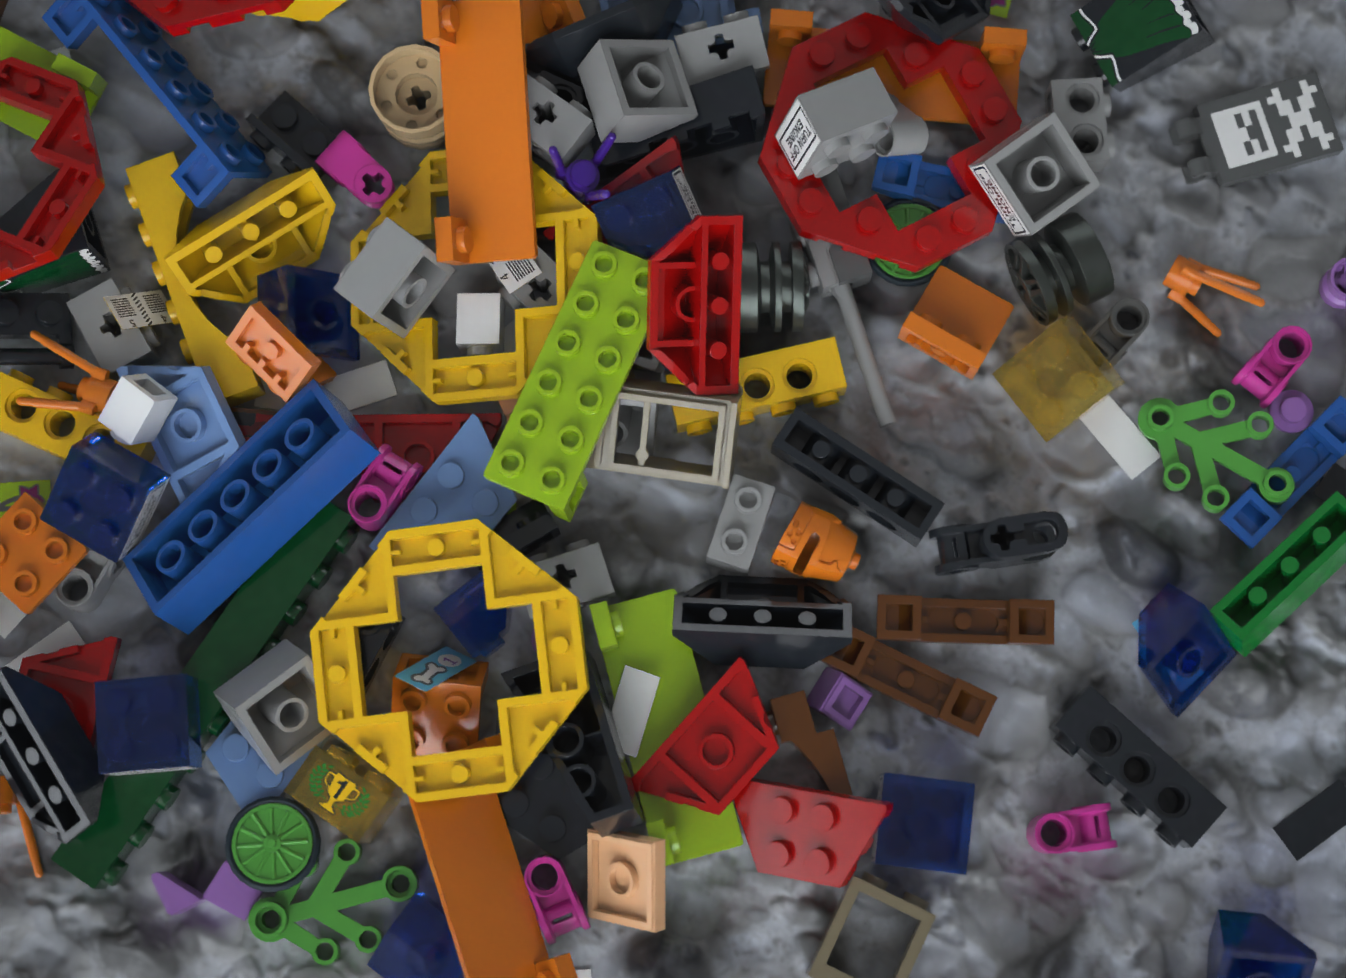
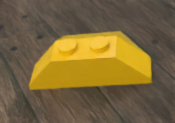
(258, 233)

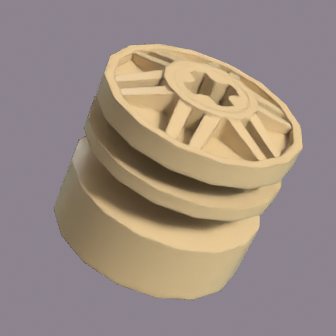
(394, 90)

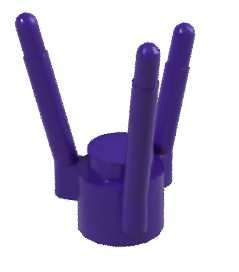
(583, 175)

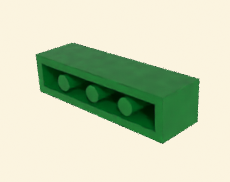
(1284, 578)

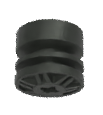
(1059, 268)
(773, 287)

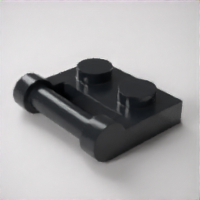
(39, 312)

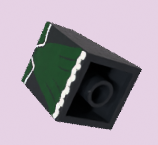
(1138, 37)
(79, 260)

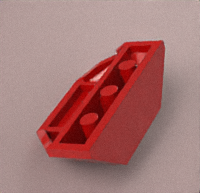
(698, 304)

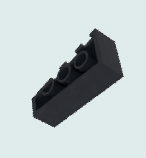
(727, 118)
(588, 752)

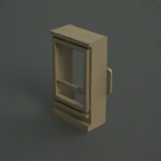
(720, 474)

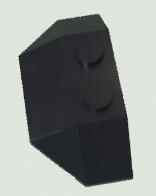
(936, 19)
(567, 47)
(762, 620)
(47, 757)

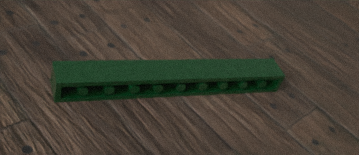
(238, 638)

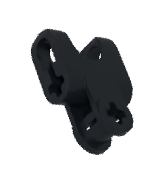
(974, 545)

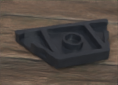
(545, 808)

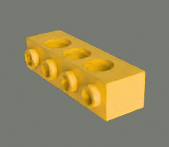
(816, 359)
(43, 426)

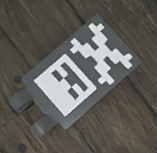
(1259, 132)

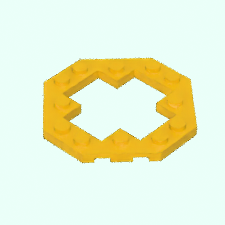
(489, 375)
(524, 721)

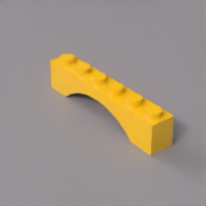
(166, 222)

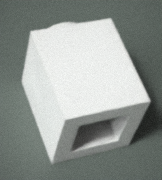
(480, 323)
(137, 409)

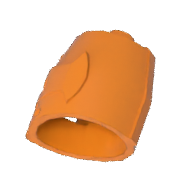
(817, 545)

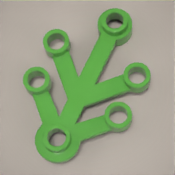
(1209, 447)
(324, 906)

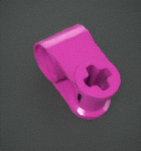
(352, 167)
(1269, 369)
(384, 485)
(1080, 830)
(555, 901)

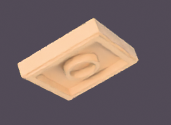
(626, 879)

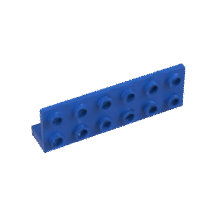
(221, 147)

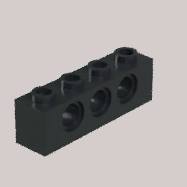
(856, 477)
(1195, 806)

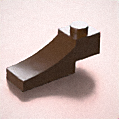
(794, 725)

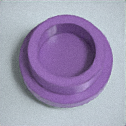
(1291, 411)

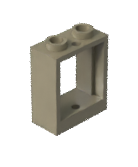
(876, 889)

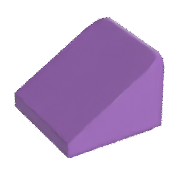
(838, 698)
(175, 893)
(231, 894)

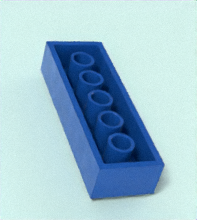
(250, 507)

